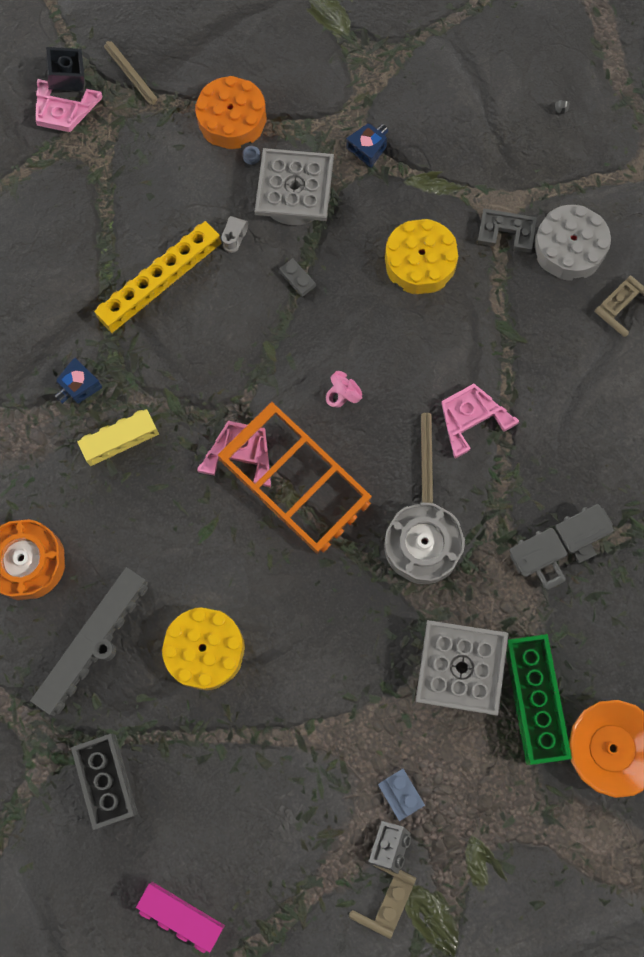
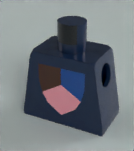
(368, 143)
(76, 383)

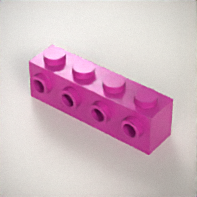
(180, 917)

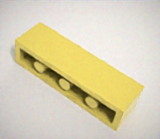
(117, 437)

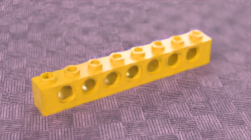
(156, 285)

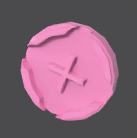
(344, 388)

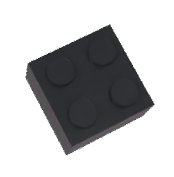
(64, 69)

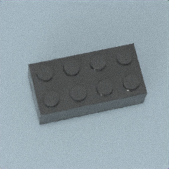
(104, 781)

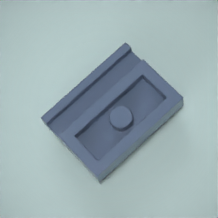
(401, 794)

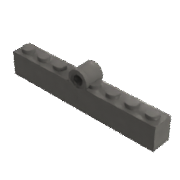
(89, 643)

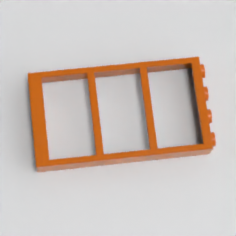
(336, 531)

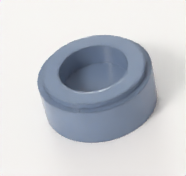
(251, 155)

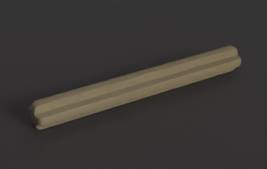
(130, 72)
(426, 449)

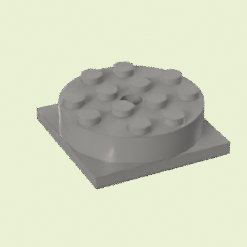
(289, 170)
(485, 660)

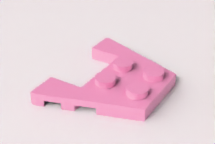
(60, 112)
(469, 409)
(252, 452)

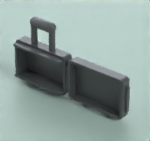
(550, 547)

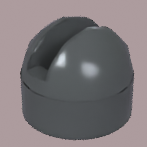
(562, 106)

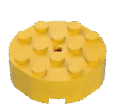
(421, 256)
(189, 635)

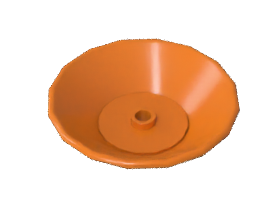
(590, 742)

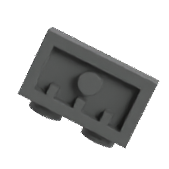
(390, 847)

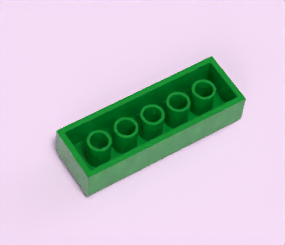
(537, 700)

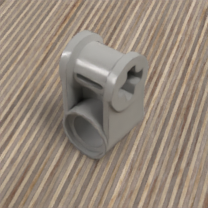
(233, 234)

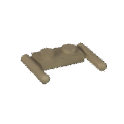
(618, 301)
(392, 904)

